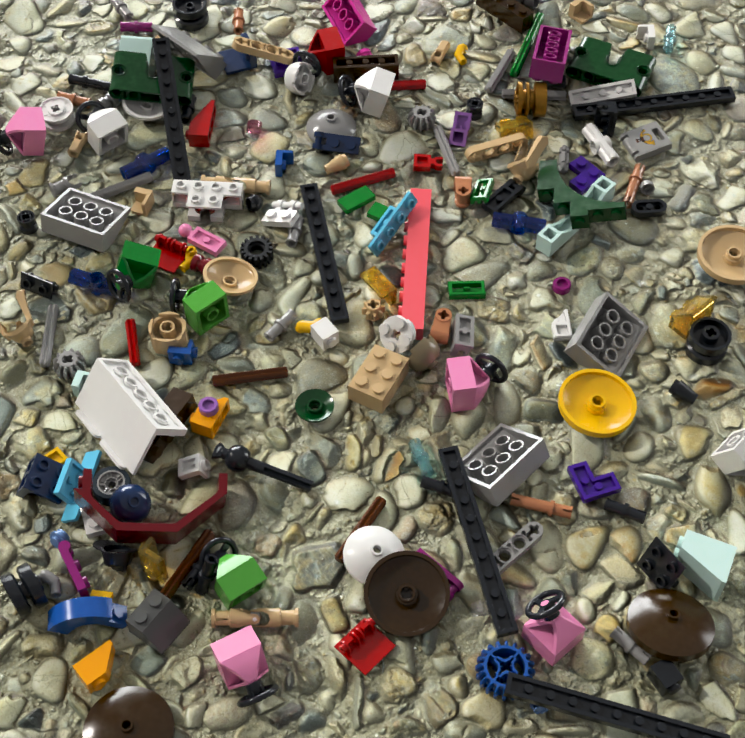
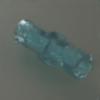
(669, 38)
(421, 457)

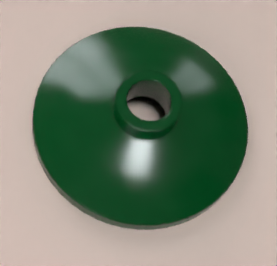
(314, 399)

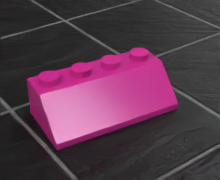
(350, 19)

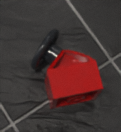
(322, 49)

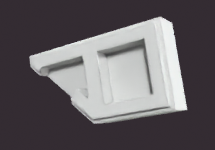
(561, 327)

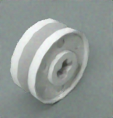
(58, 114)

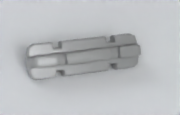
(563, 159)

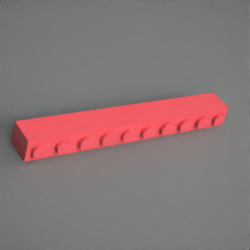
(416, 261)

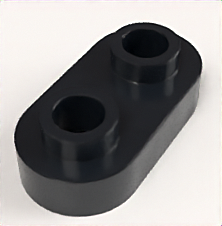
(648, 208)

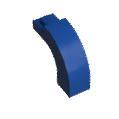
(86, 611)

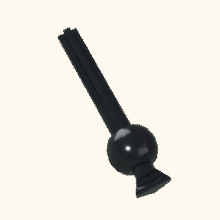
(239, 459)

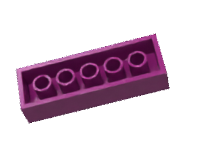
(550, 54)

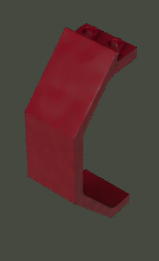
(139, 532)

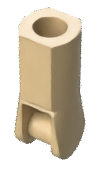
(440, 52)
(77, 144)

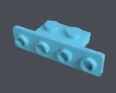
(390, 223)
(69, 479)

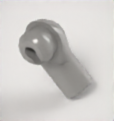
(52, 580)

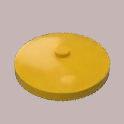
(597, 403)

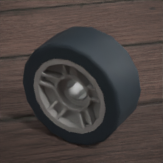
(108, 477)

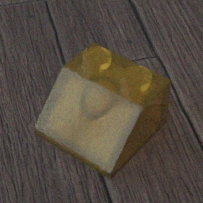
(691, 311)

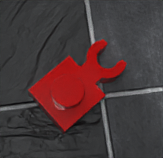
(424, 162)

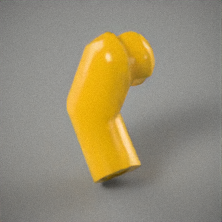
(460, 50)
(190, 253)
(304, 326)

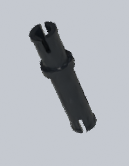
(86, 82)

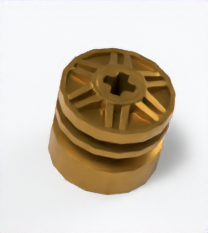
(531, 99)

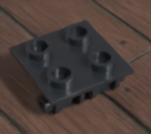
(661, 565)

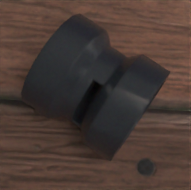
(475, 106)
(27, 222)

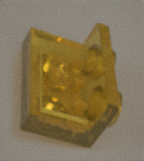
(519, 125)
(380, 285)
(151, 562)

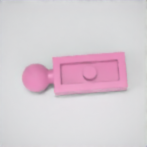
(202, 239)

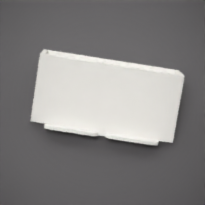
(124, 412)

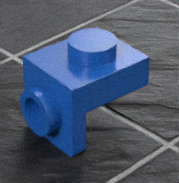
(182, 355)

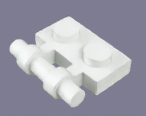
(280, 216)

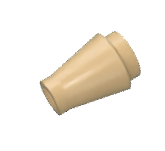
(337, 164)

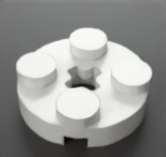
(399, 324)

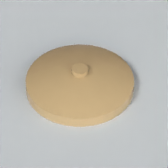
(723, 254)

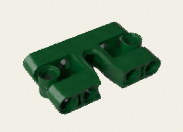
(592, 65)
(132, 81)

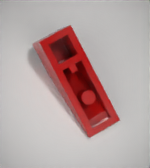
(202, 126)

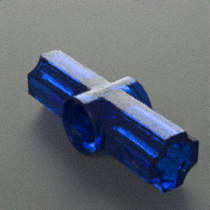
(145, 163)
(518, 222)
(89, 281)

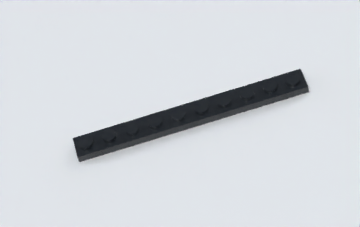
(660, 102)
(171, 109)
(324, 254)
(478, 542)
(601, 710)

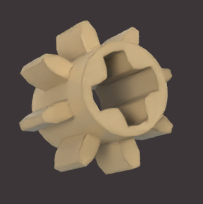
(373, 309)

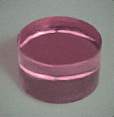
(254, 126)

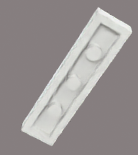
(603, 92)

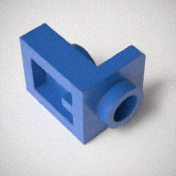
(283, 158)

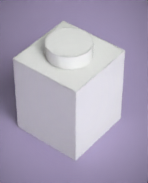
(324, 333)

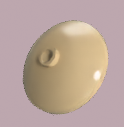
(231, 275)

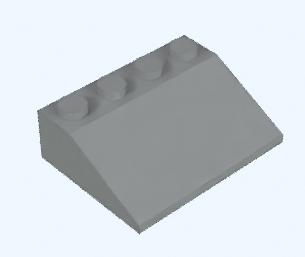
(184, 46)
(84, 219)
(606, 336)
(503, 462)

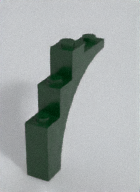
(566, 201)

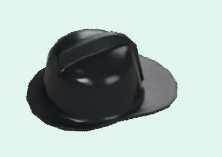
(115, 554)

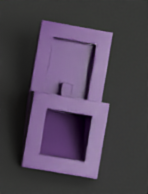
(460, 129)

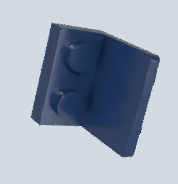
(238, 61)
(41, 478)

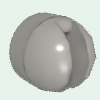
(647, 187)

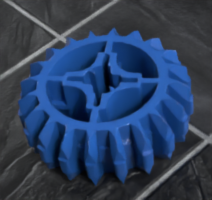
(493, 657)

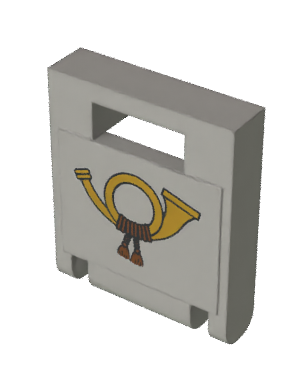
(643, 143)

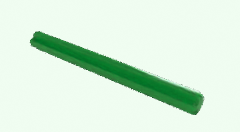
(527, 44)

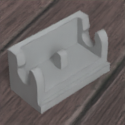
(462, 334)

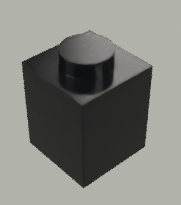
(665, 677)

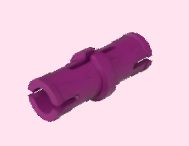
(136, 26)

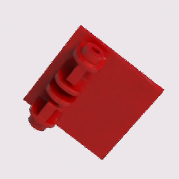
(171, 252)
(365, 646)

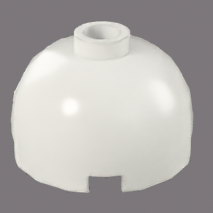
(299, 78)

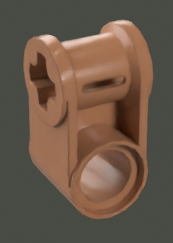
(462, 191)
(441, 326)

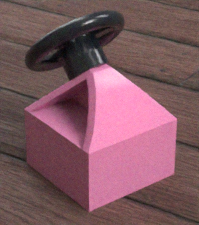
(25, 131)
(470, 379)
(552, 628)
(243, 664)

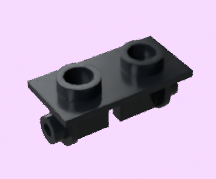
(37, 285)

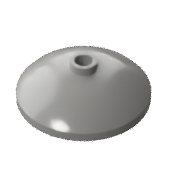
(331, 121)

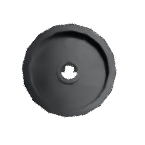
(190, 14)
(708, 341)
(27, 588)

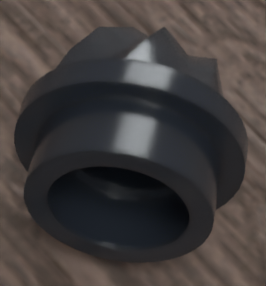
(254, 202)

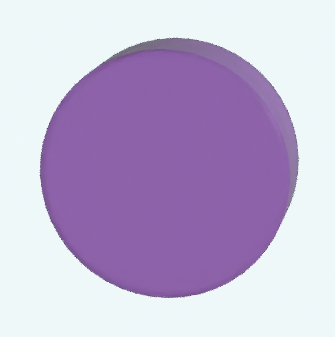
(208, 406)

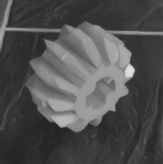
(421, 118)
(68, 363)

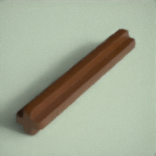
(250, 376)
(367, 520)
(185, 566)

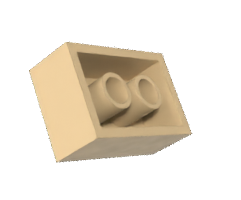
(378, 378)

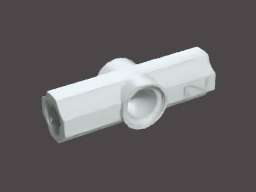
(600, 145)

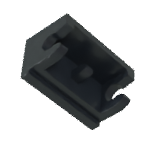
(606, 117)

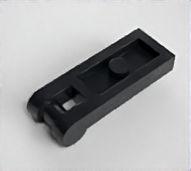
(503, 196)

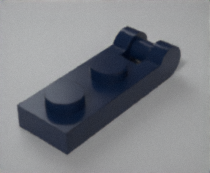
(337, 143)

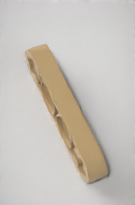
(262, 50)
(477, 152)

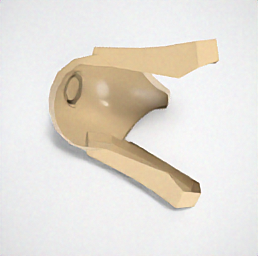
(525, 167)
(24, 331)

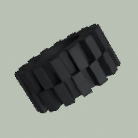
(257, 244)

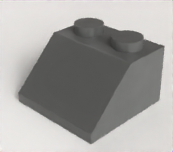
(157, 621)

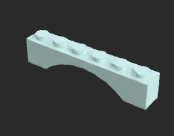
(556, 234)

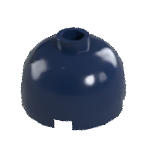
(130, 503)

